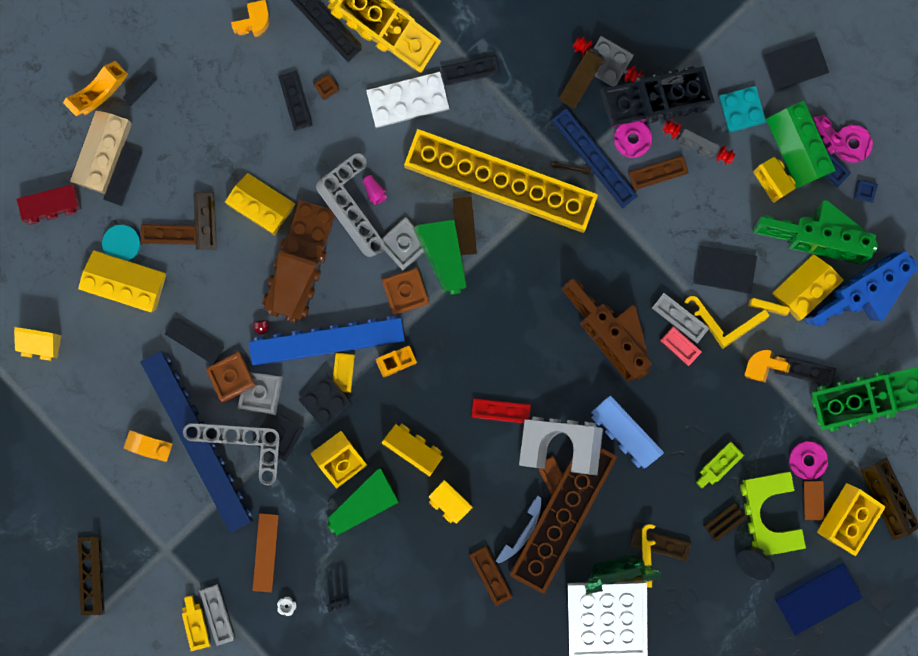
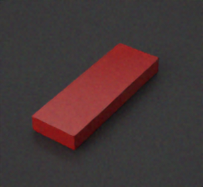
(500, 410)

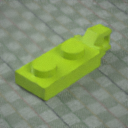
(719, 465)

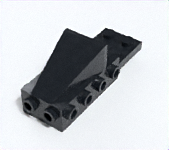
(658, 97)

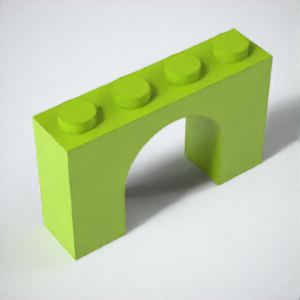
(756, 492)

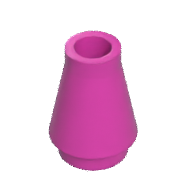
(374, 191)

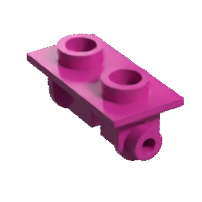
(831, 138)

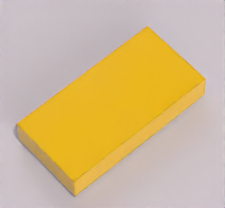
(769, 307)
(344, 371)

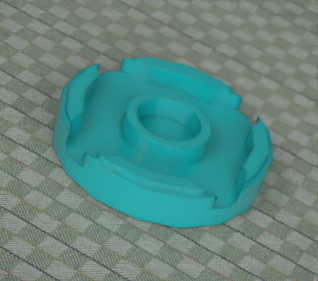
(121, 242)

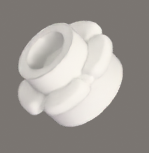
(281, 606)

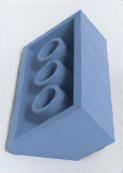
(626, 432)

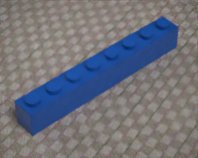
(328, 341)

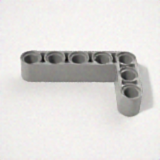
(348, 205)
(241, 431)

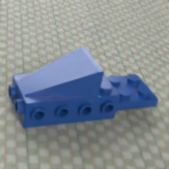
(869, 290)

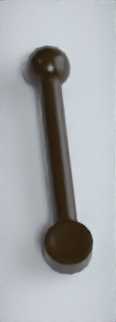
(586, 170)

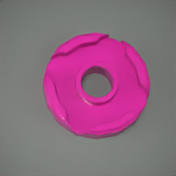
(864, 141)
(633, 150)
(796, 460)

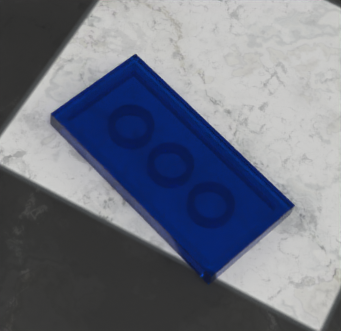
(818, 599)

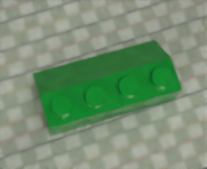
(800, 144)

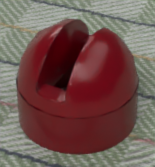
(261, 327)

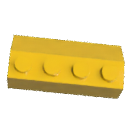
(122, 281)

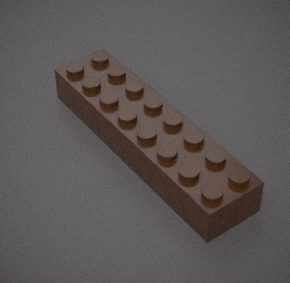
(559, 524)

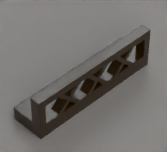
(880, 489)
(97, 575)

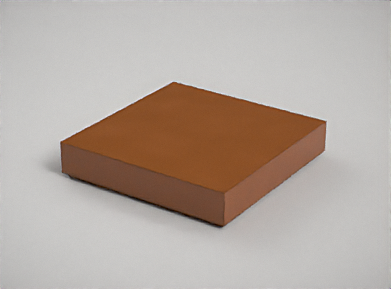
(405, 291)
(230, 377)

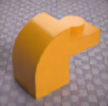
(258, 20)
(396, 361)
(761, 362)
(147, 446)

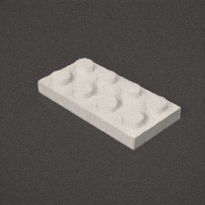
(407, 99)

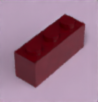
(49, 204)

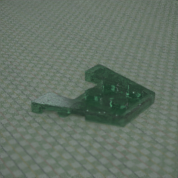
(618, 569)

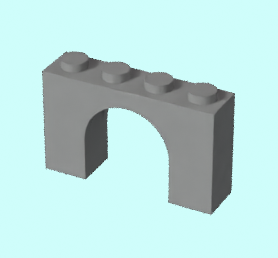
(585, 440)

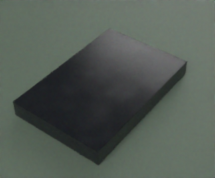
(795, 64)
(725, 269)

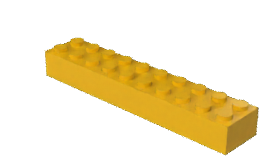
(500, 181)

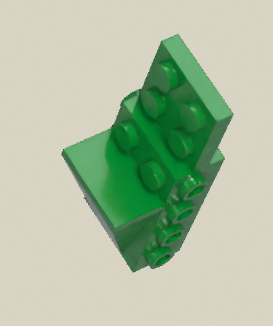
(826, 235)
(866, 399)

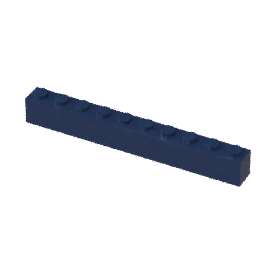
(202, 454)

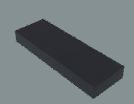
(470, 70)
(295, 101)
(122, 176)
(194, 341)
(808, 371)

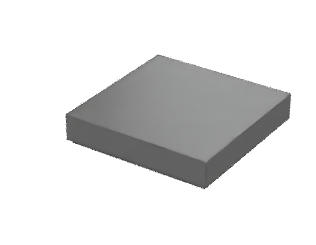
(402, 244)
(262, 397)

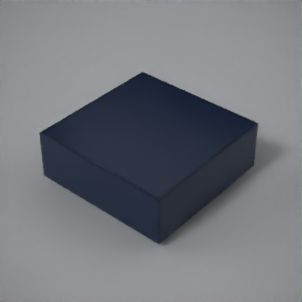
(865, 191)

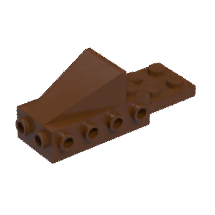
(299, 262)
(617, 338)

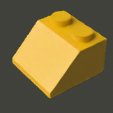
(774, 179)
(37, 343)
(338, 459)
(450, 502)

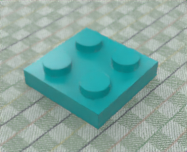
(742, 109)

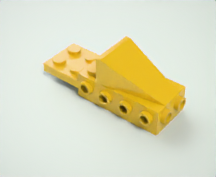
(389, 28)

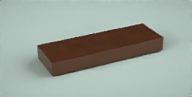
(658, 172)
(168, 234)
(490, 576)

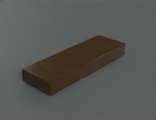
(581, 79)
(204, 220)
(465, 225)
(664, 545)

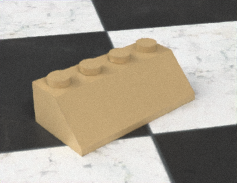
(101, 151)

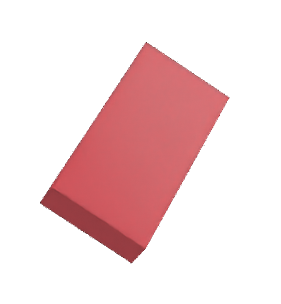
(680, 346)

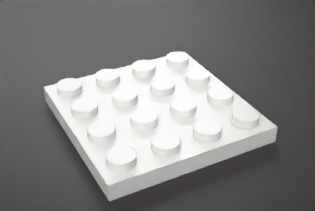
(608, 620)

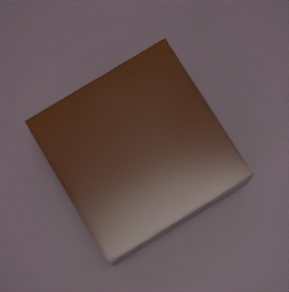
(326, 87)

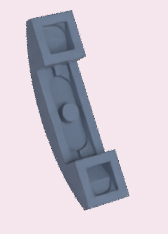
(507, 551)

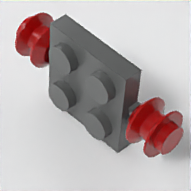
(615, 60)
(703, 147)

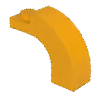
(98, 90)

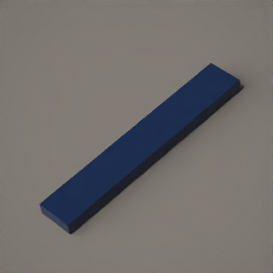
(594, 158)

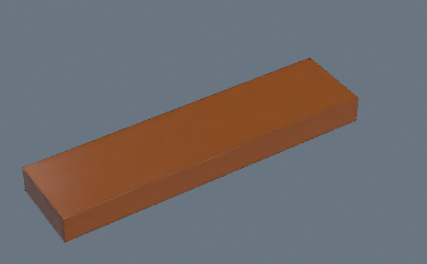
(265, 552)

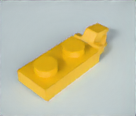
(195, 624)

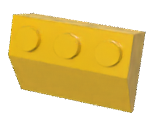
(260, 203)
(807, 287)
(413, 449)
(851, 519)

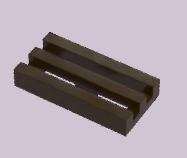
(729, 528)

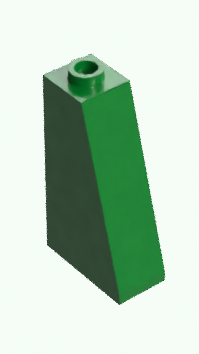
(443, 253)
(368, 500)

